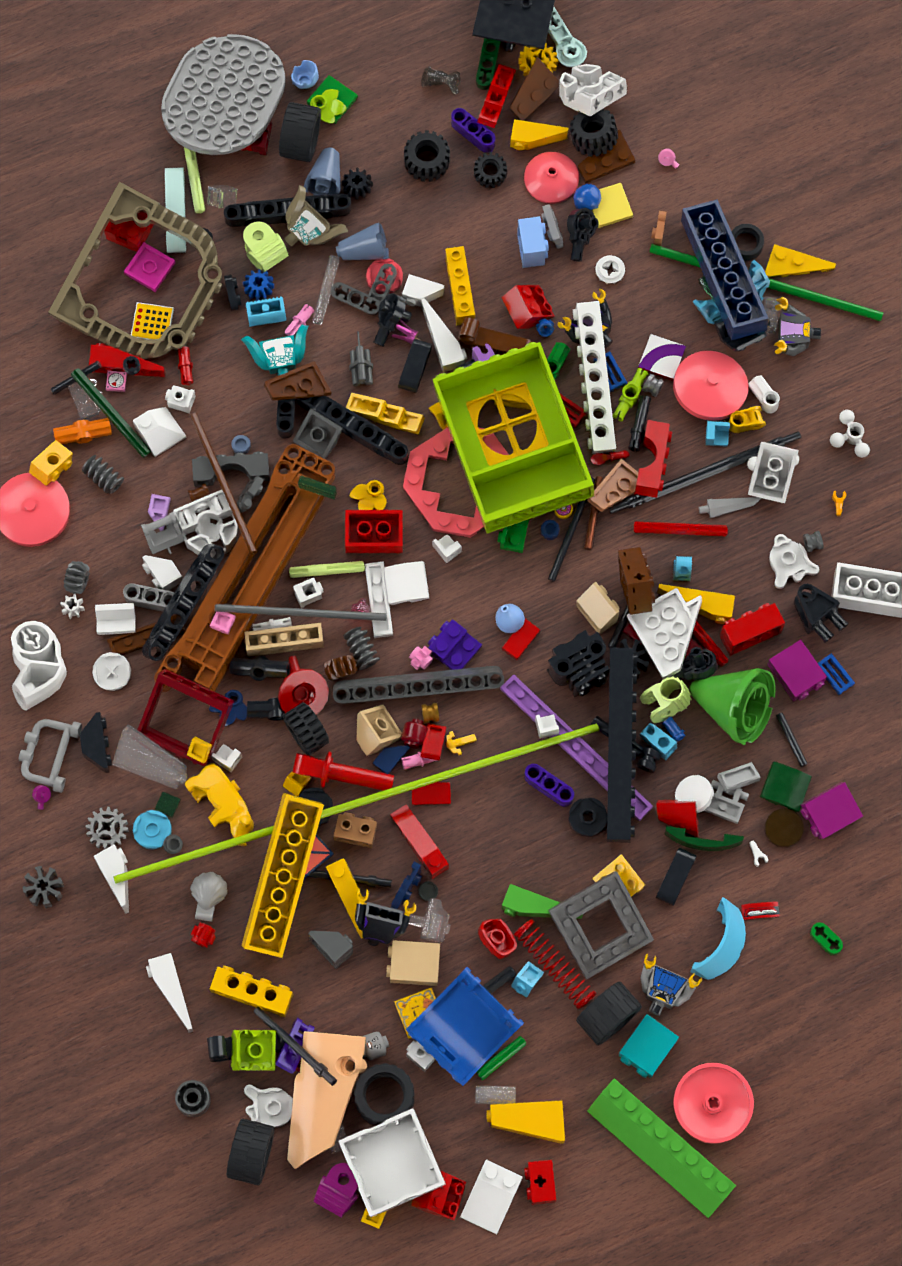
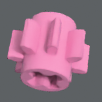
(421, 657)

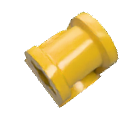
(750, 419)

